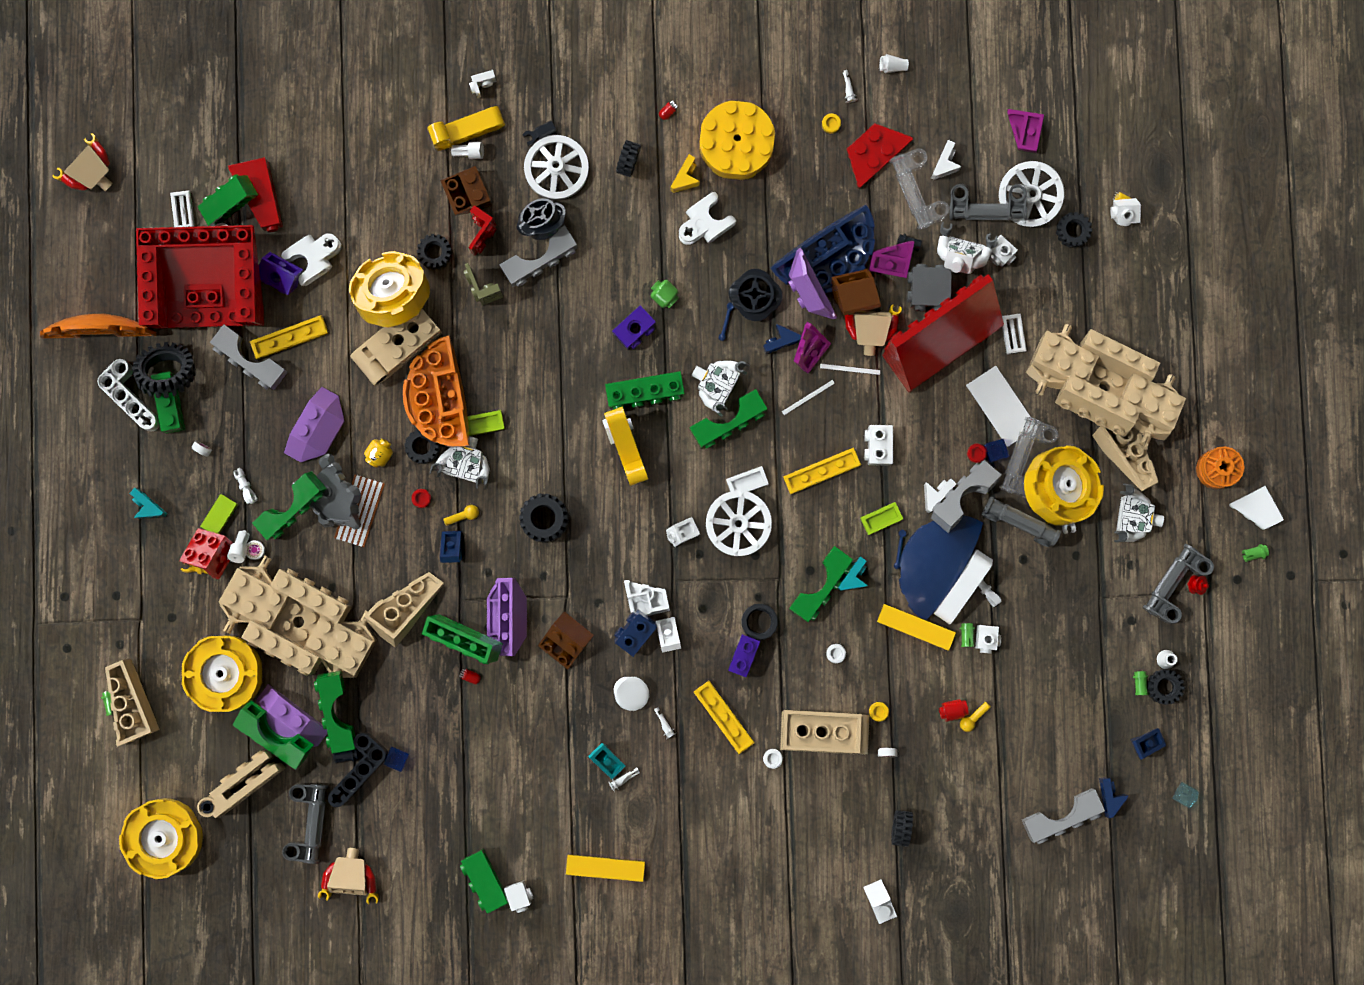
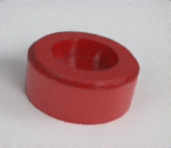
(976, 453)
(421, 498)

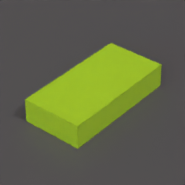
(485, 423)
(219, 514)
(881, 518)

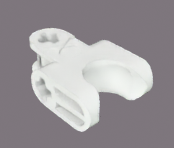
(702, 224)
(316, 253)

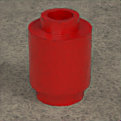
(953, 710)

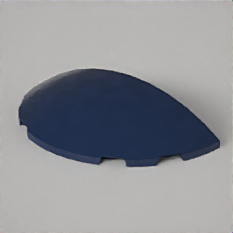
(835, 249)
(935, 562)

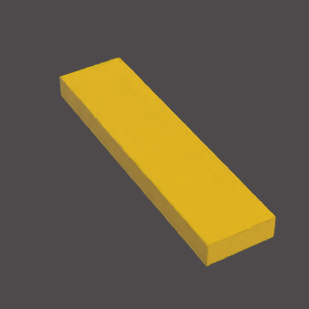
(289, 337)
(821, 471)
(916, 627)
(723, 717)
(605, 868)

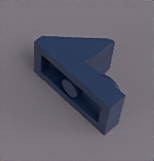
(786, 339)
(451, 547)
(1148, 743)
(1110, 803)

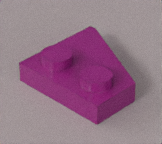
(1026, 129)
(892, 259)
(810, 348)

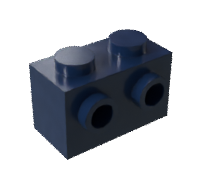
(635, 632)

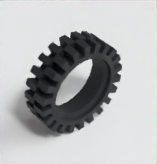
(168, 385)

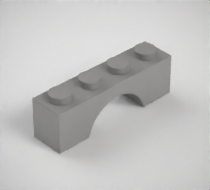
(518, 269)
(230, 343)
(981, 480)
(1085, 806)

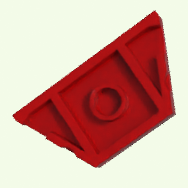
(874, 151)

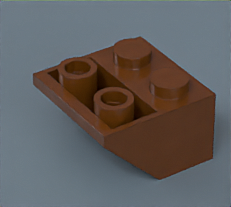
(465, 191)
(855, 292)
(565, 640)

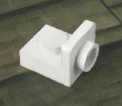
(483, 79)
(682, 532)

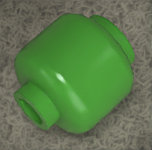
(664, 293)

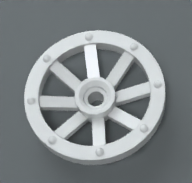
(556, 172)
(1056, 179)
(760, 505)

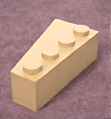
(129, 703)

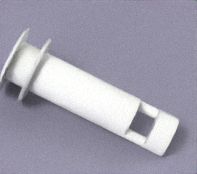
(849, 91)
(665, 726)
(623, 779)

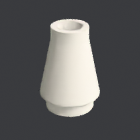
(893, 64)
(1162, 659)

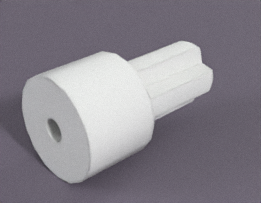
(473, 150)
(238, 549)

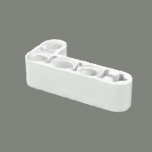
(131, 399)
(964, 587)

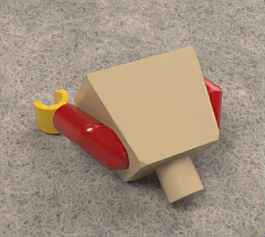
(87, 168)
(872, 328)
(349, 877)

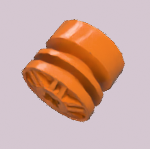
(1210, 473)

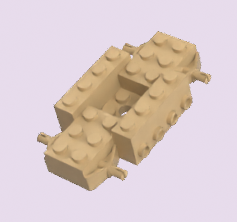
(1127, 374)
(271, 611)

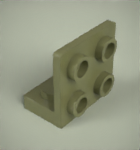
(489, 292)

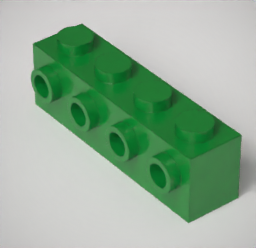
(645, 390)
(462, 639)

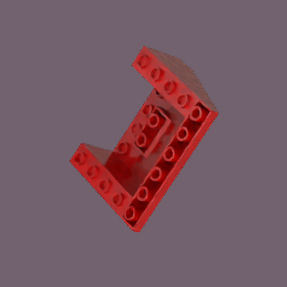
(198, 277)
(945, 333)

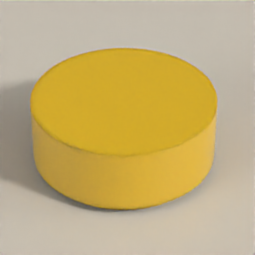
(831, 123)
(878, 711)

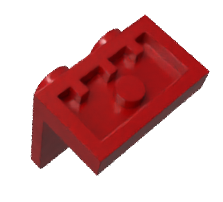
(487, 230)
(208, 552)

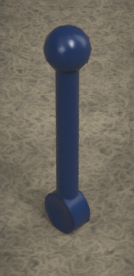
(722, 336)
(902, 533)

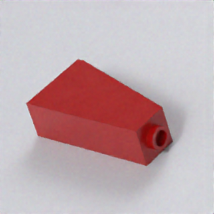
(264, 205)

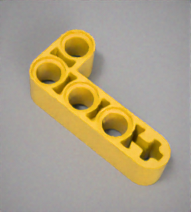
(465, 128)
(626, 446)

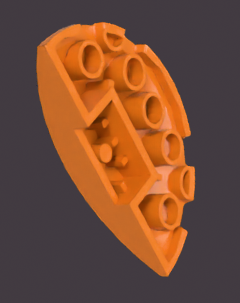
(95, 324)
(436, 395)

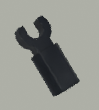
(540, 132)

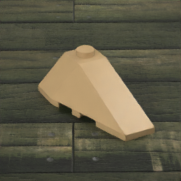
(1128, 455)
(399, 612)

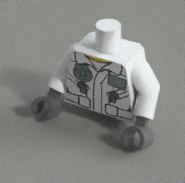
(962, 254)
(718, 382)
(464, 463)
(1135, 516)

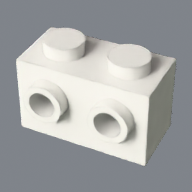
(879, 445)

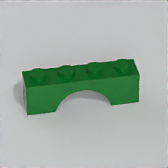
(750, 407)
(305, 490)
(835, 564)
(254, 723)
(340, 735)

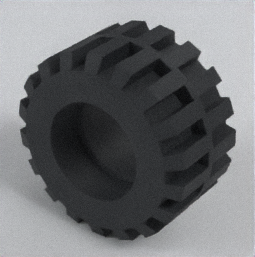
(535, 503)

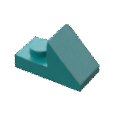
(150, 508)
(850, 580)
(606, 760)

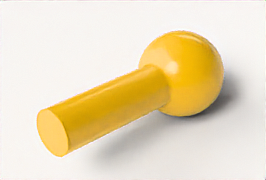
(470, 512)
(968, 723)

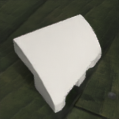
(1259, 508)
(646, 598)

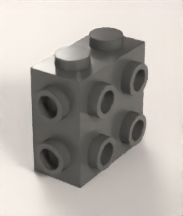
(928, 286)

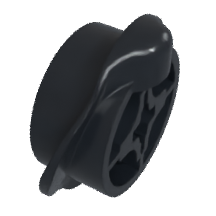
(541, 219)
(755, 314)

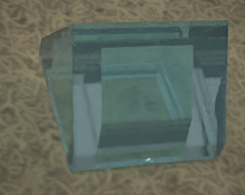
(1186, 795)

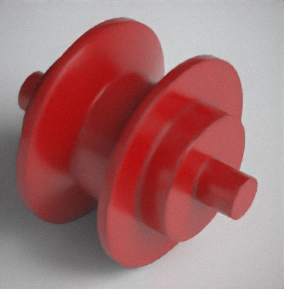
(1197, 584)

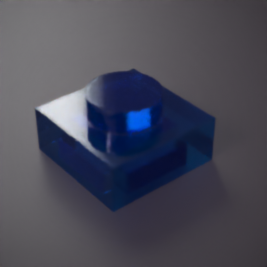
(996, 450)
(396, 759)

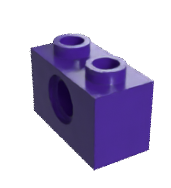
(288, 276)
(637, 317)
(743, 655)

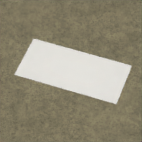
(999, 404)

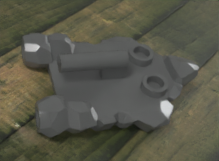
(339, 499)

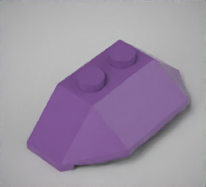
(808, 287)
(316, 427)
(507, 615)
(289, 719)

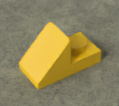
(683, 180)

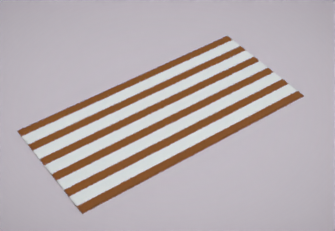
(369, 500)

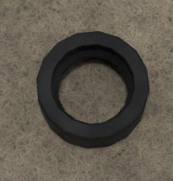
(759, 636)

